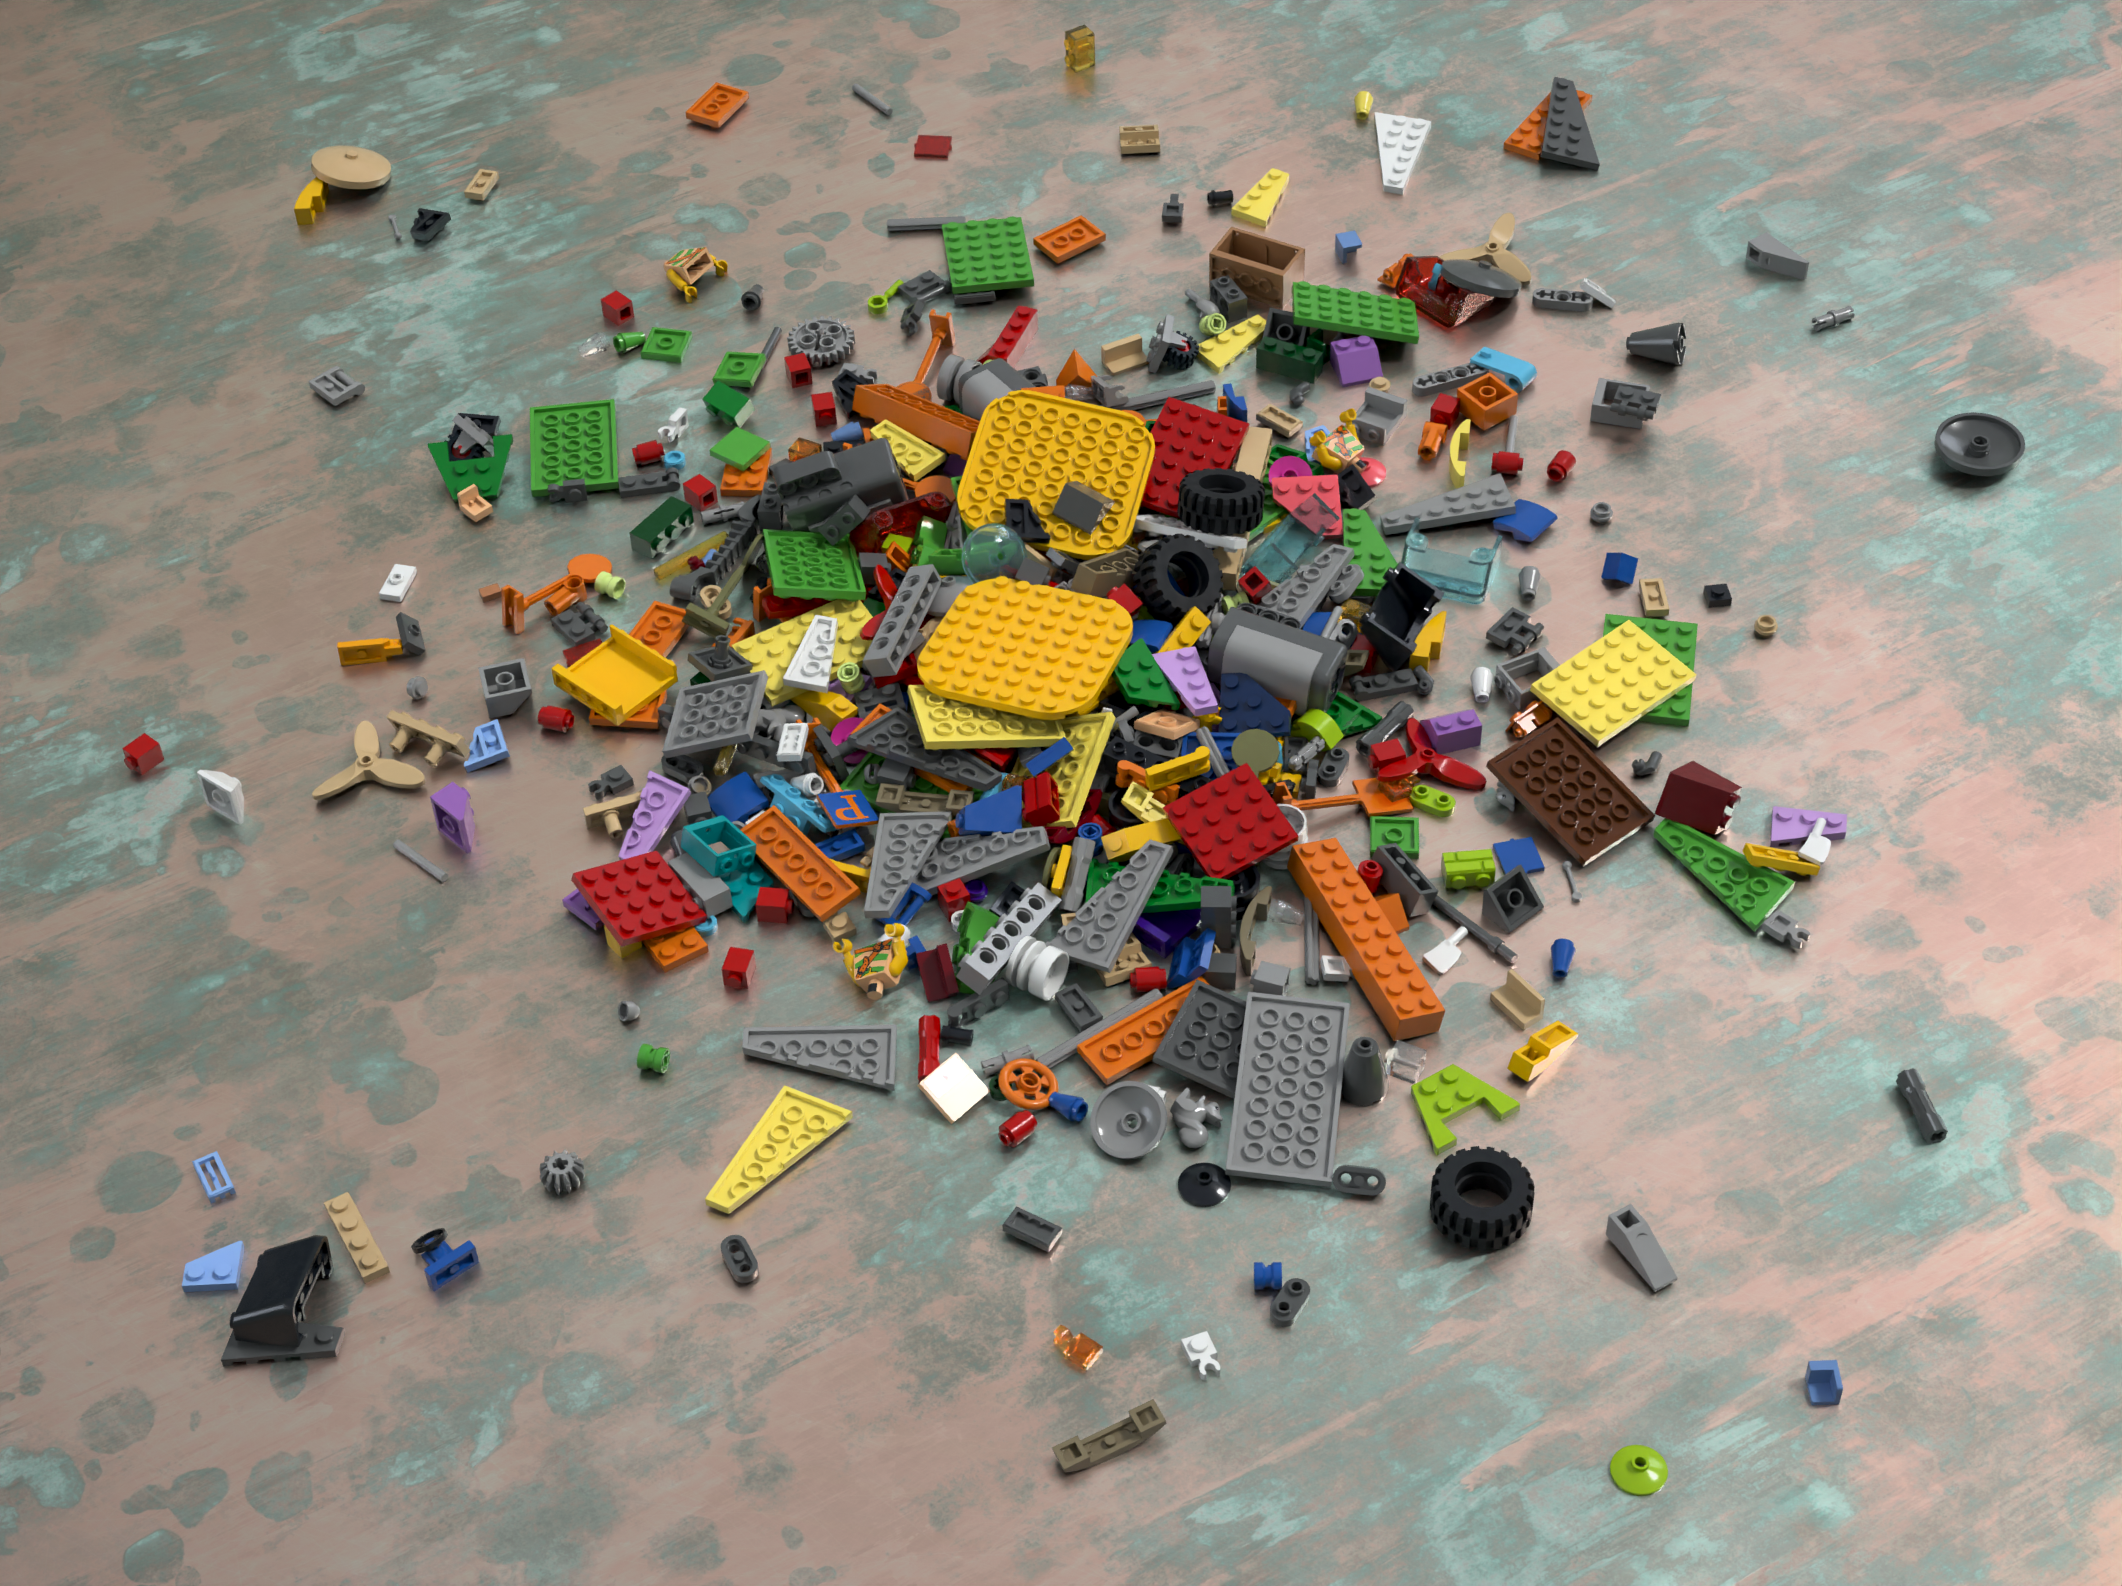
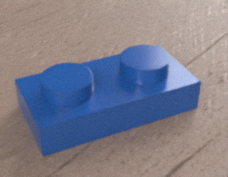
(842, 845)

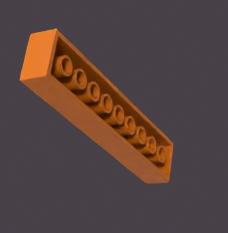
(1366, 939)

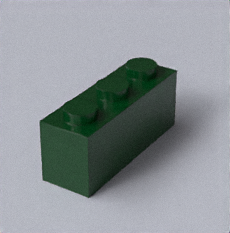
(1289, 359)
(661, 527)

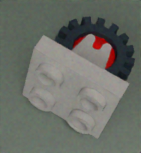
(1171, 347)
(470, 442)

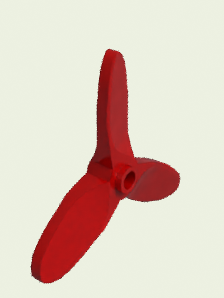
(888, 591)
(1429, 762)

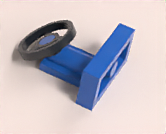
(442, 1260)

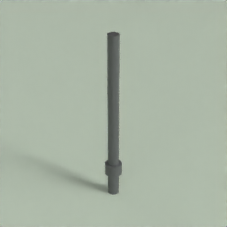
(1495, 944)

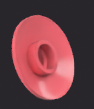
(1374, 472)

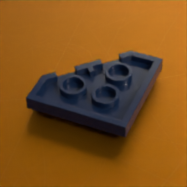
(1250, 706)

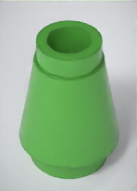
(627, 341)

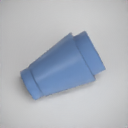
(848, 432)

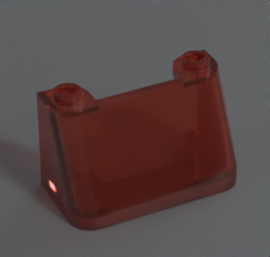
(1447, 303)
(898, 520)

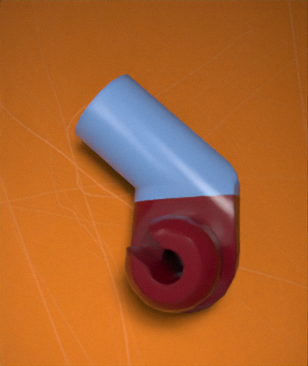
(695, 563)

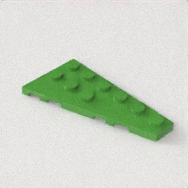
(1369, 551)
(1744, 888)

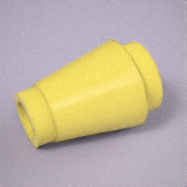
(1363, 104)

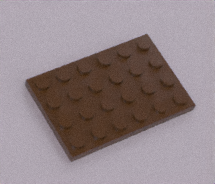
(1570, 791)

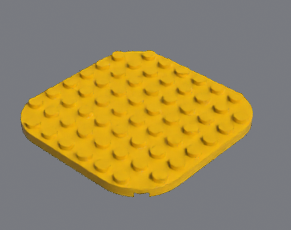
(1038, 443)
(1025, 648)

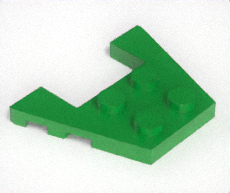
(483, 472)

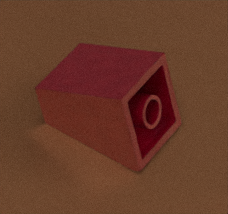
(1699, 798)

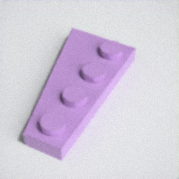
(1188, 678)

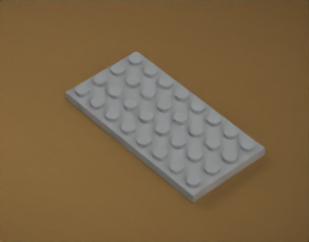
(1288, 1089)

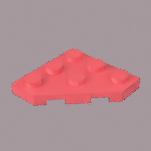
(1293, 491)

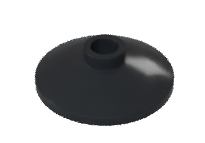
(1204, 1192)

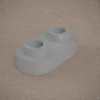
(1346, 583)

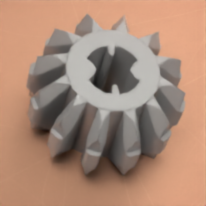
(562, 1171)

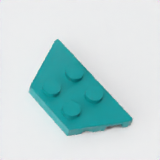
(744, 888)

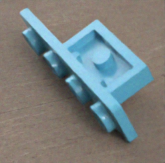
(796, 806)

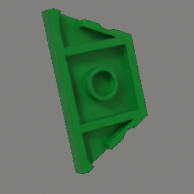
(1142, 678)
(1351, 715)

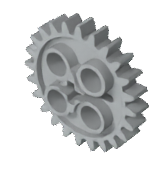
(834, 343)

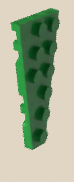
(1169, 894)

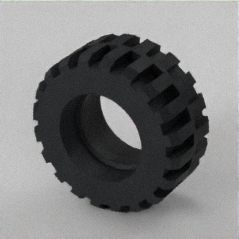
(1221, 501)
(1194, 561)
(1482, 1225)

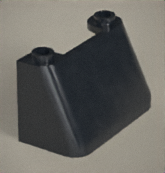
(1399, 614)
(280, 1290)

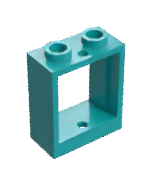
(696, 841)

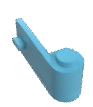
(1516, 371)

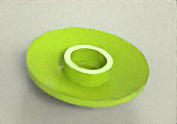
(1636, 1479)

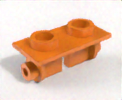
(1391, 274)
(1534, 712)

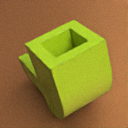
(1315, 724)

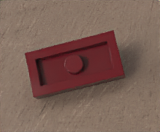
(937, 973)

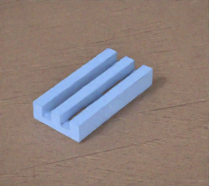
(220, 1191)

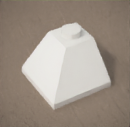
(223, 794)

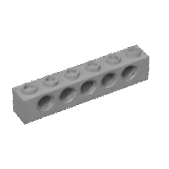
(902, 620)
(994, 953)

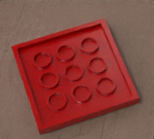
(1230, 823)
(638, 898)

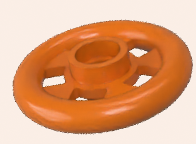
(1027, 1083)

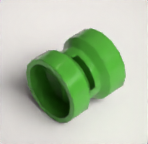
(653, 1058)

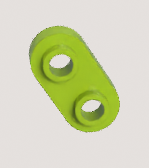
(1432, 801)

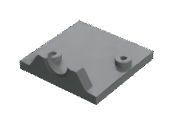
(715, 714)

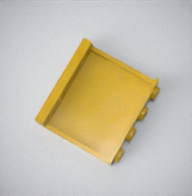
(617, 677)

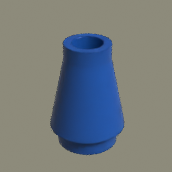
(1562, 956)
(1070, 1106)

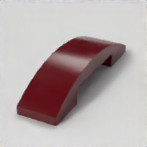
(1061, 834)

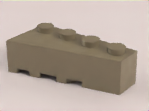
(1105, 572)

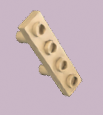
(420, 729)
(611, 812)

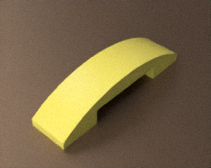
(1459, 441)
(1142, 805)

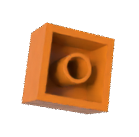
(1487, 401)

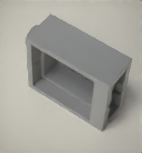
(1601, 413)
(1520, 666)

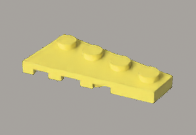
(1262, 198)
(1227, 345)
(911, 453)

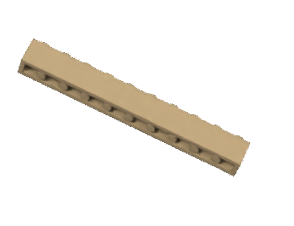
(1252, 460)

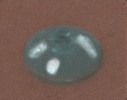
(982, 548)

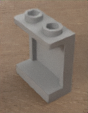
(1379, 416)

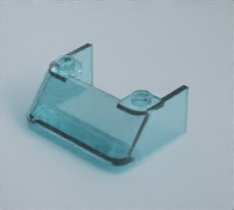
(1290, 539)
(1455, 575)

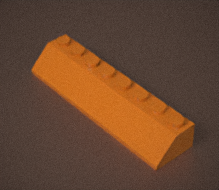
(917, 416)

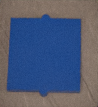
(1518, 852)

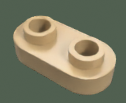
(709, 594)

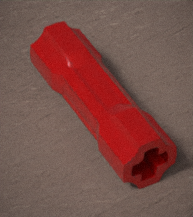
(929, 1040)

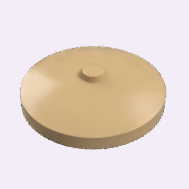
(350, 167)

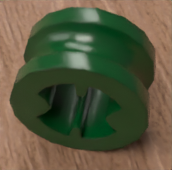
(994, 1093)

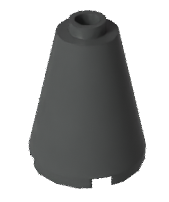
(1660, 343)
(1364, 1074)

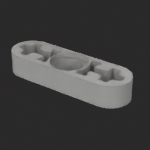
(1575, 300)

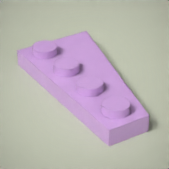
(656, 811)

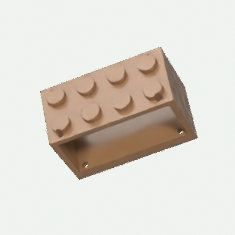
(1258, 265)

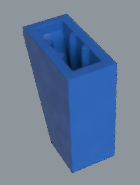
(992, 814)

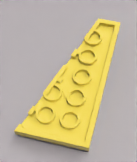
(782, 1137)

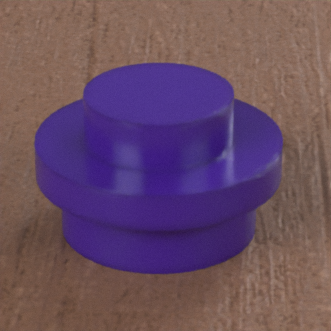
(977, 890)

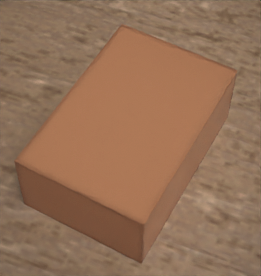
(490, 592)

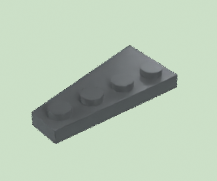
(317, 1342)

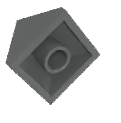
(1281, 327)
(1082, 506)
(1511, 900)

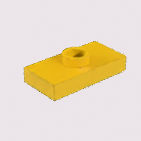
(1060, 871)

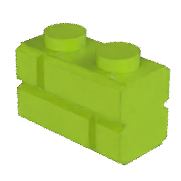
(1468, 868)

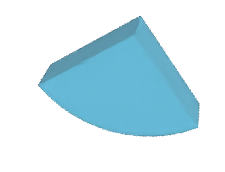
(1433, 283)

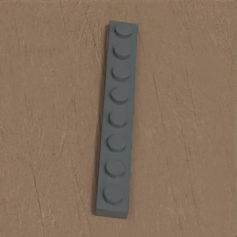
(760, 747)

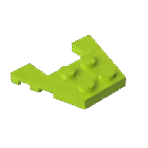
(1450, 1095)

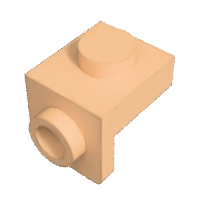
(473, 504)

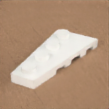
(813, 660)

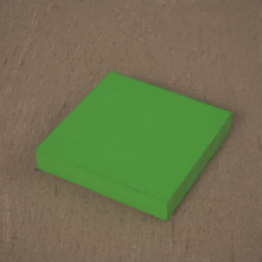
(666, 344)
(739, 369)
(740, 448)
(1395, 830)

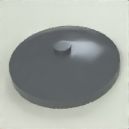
(1481, 277)
(1979, 444)

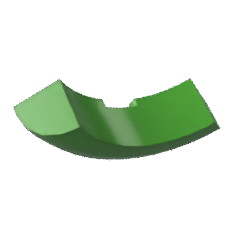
(928, 538)
(949, 561)
(972, 928)

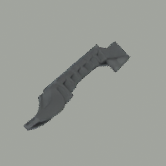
(739, 536)

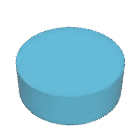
(674, 459)
(707, 928)

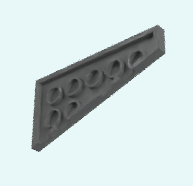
(899, 739)

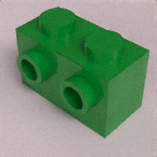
(728, 404)

